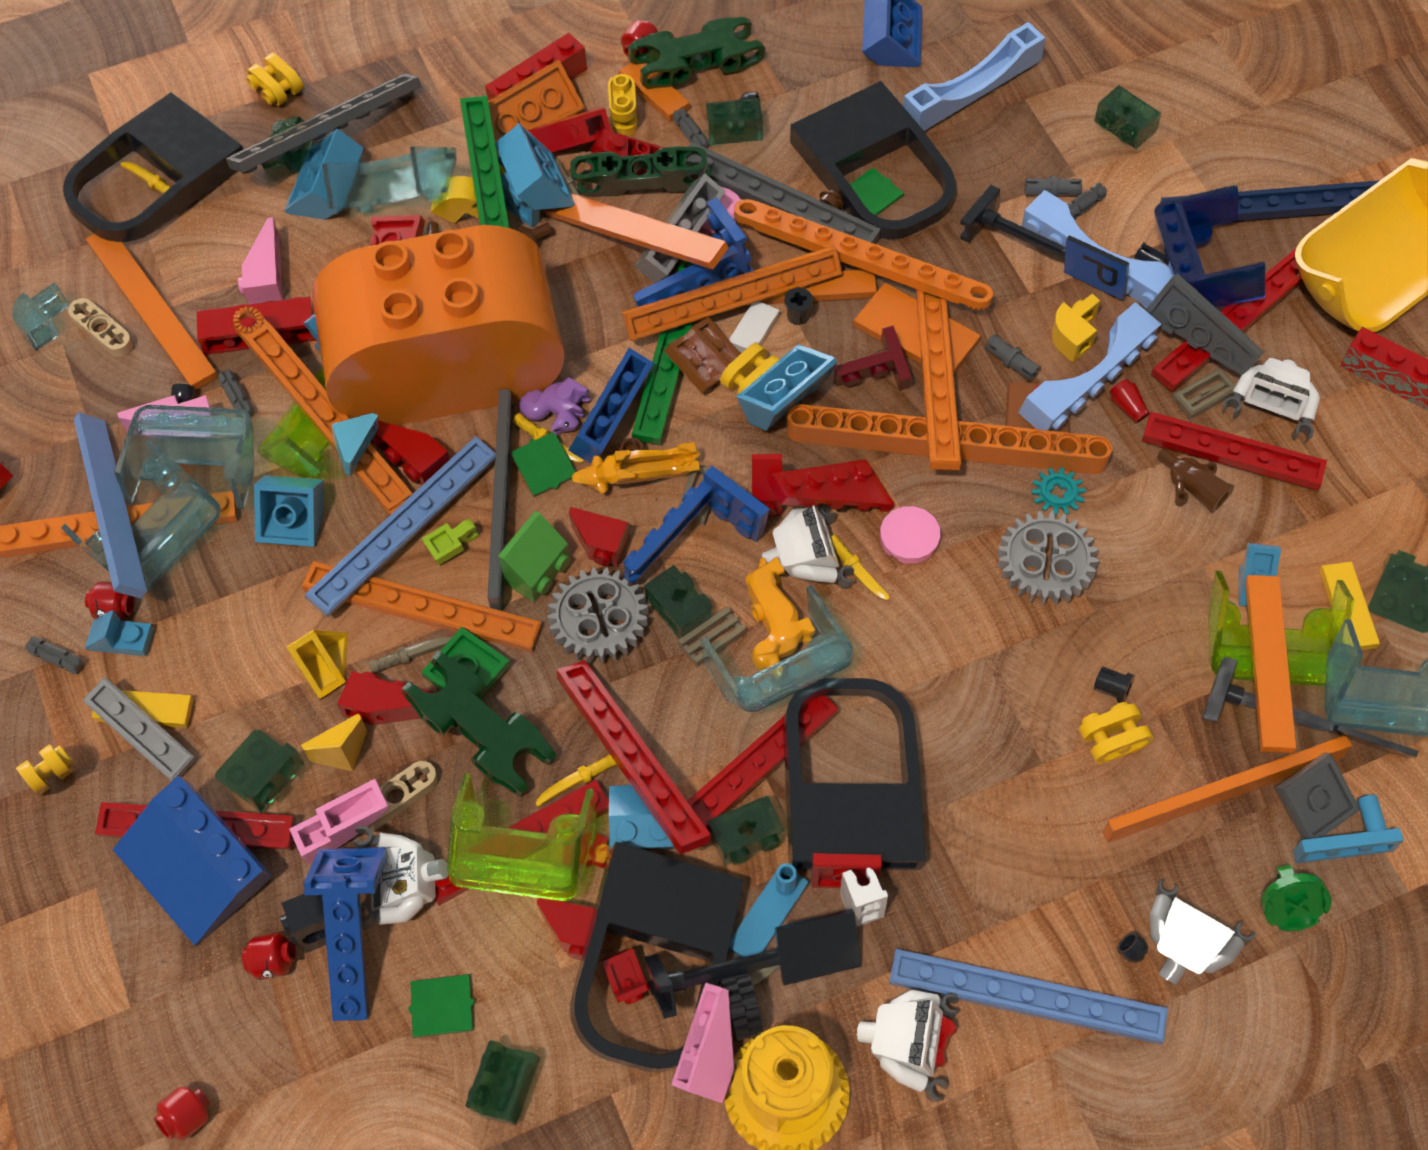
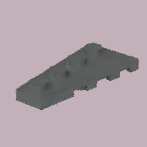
(1194, 318)

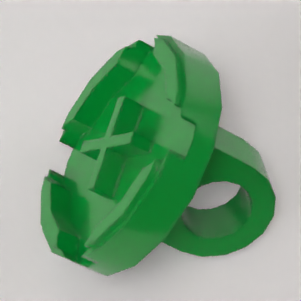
(1295, 900)

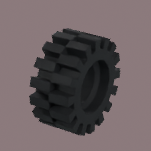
(743, 1007)

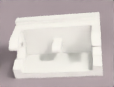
(866, 901)

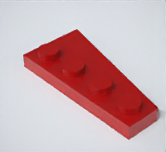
(396, 228)
(832, 485)

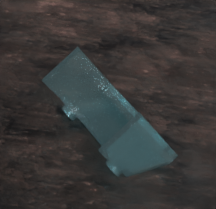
(390, 180)
(188, 437)
(167, 526)
(822, 658)
(1373, 695)

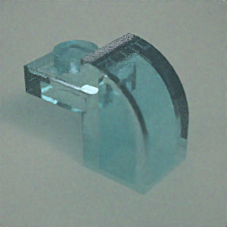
(35, 315)

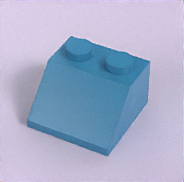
(288, 510)
(632, 821)

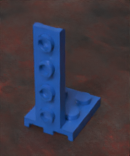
(732, 263)
(727, 502)
(340, 879)

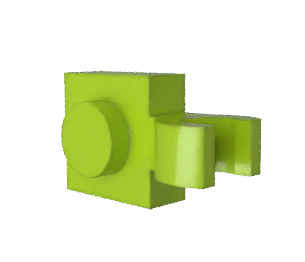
(446, 542)

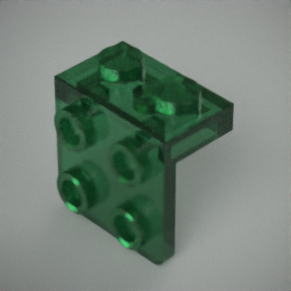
(1402, 592)
(259, 769)

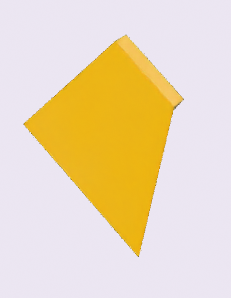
(321, 659)
(339, 745)

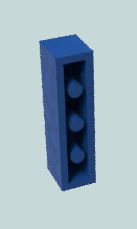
(611, 406)

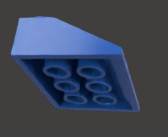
(190, 860)

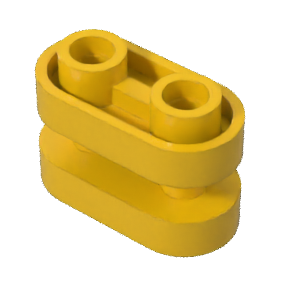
(266, 83)
(622, 104)
(747, 367)
(1119, 718)
(55, 762)

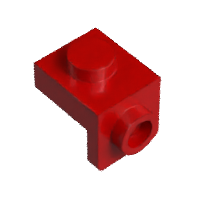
(625, 976)

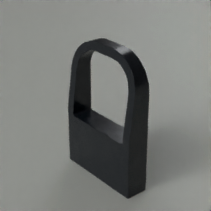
(860, 132)
(174, 142)
(855, 816)
(659, 905)

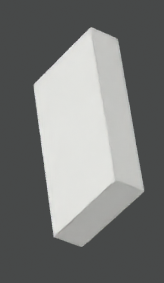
(754, 325)

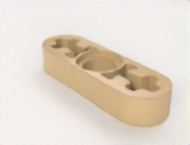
(97, 317)
(397, 782)

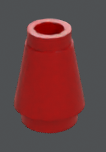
(1129, 400)

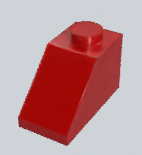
(762, 468)
(600, 536)
(567, 923)

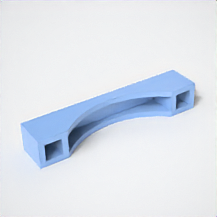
(1012, 56)
(1053, 220)
(1054, 400)

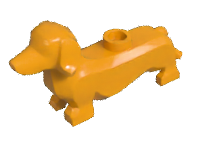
(638, 466)
(776, 614)

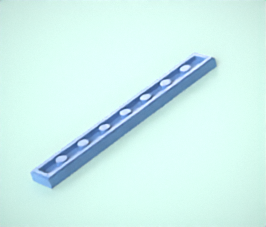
(109, 506)
(400, 527)
(1029, 996)

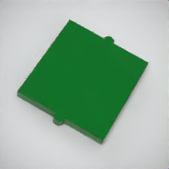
(876, 191)
(543, 464)
(441, 1006)

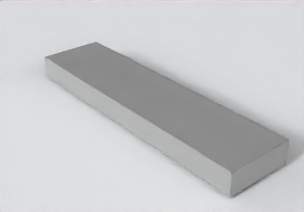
(139, 729)

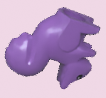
(559, 399)

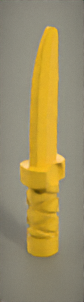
(154, 181)
(538, 432)
(854, 561)
(583, 774)

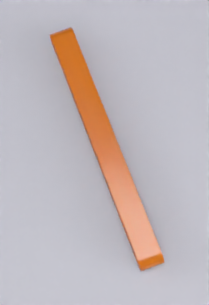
(988, 450)

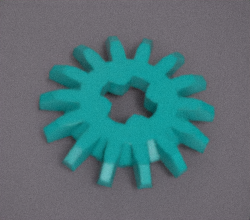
(1063, 482)

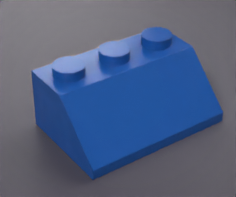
(893, 32)

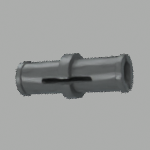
(1054, 186)
(1012, 357)

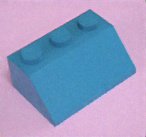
(532, 171)
(309, 191)
(785, 385)

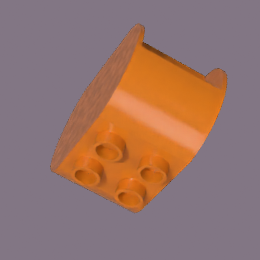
(436, 324)

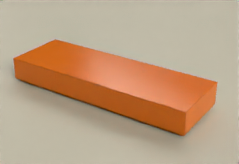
(663, 99)

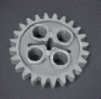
(1076, 561)
(571, 623)

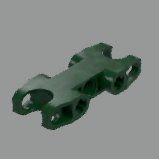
(681, 56)
(617, 173)
(496, 739)

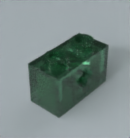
(1127, 117)
(734, 121)
(677, 601)
(755, 817)

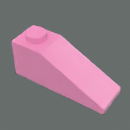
(262, 267)
(708, 1051)

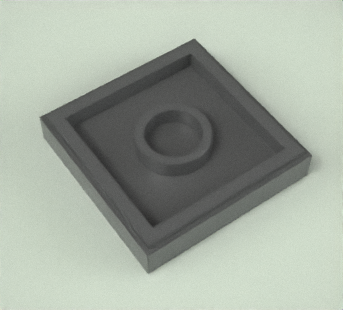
(1317, 798)

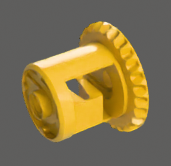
(787, 1091)

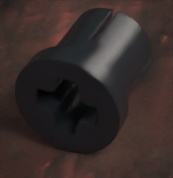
(798, 304)
(1114, 683)

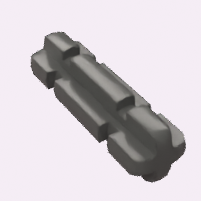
(690, 128)
(1087, 199)
(234, 391)
(54, 655)

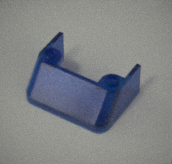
(1186, 224)

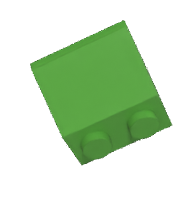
(534, 558)

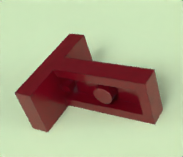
(877, 364)

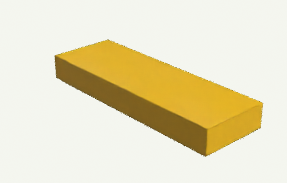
(1360, 614)
(164, 708)

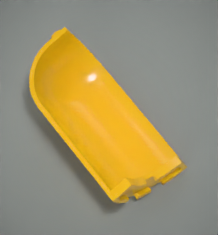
(1373, 253)

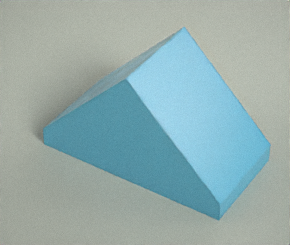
(353, 438)

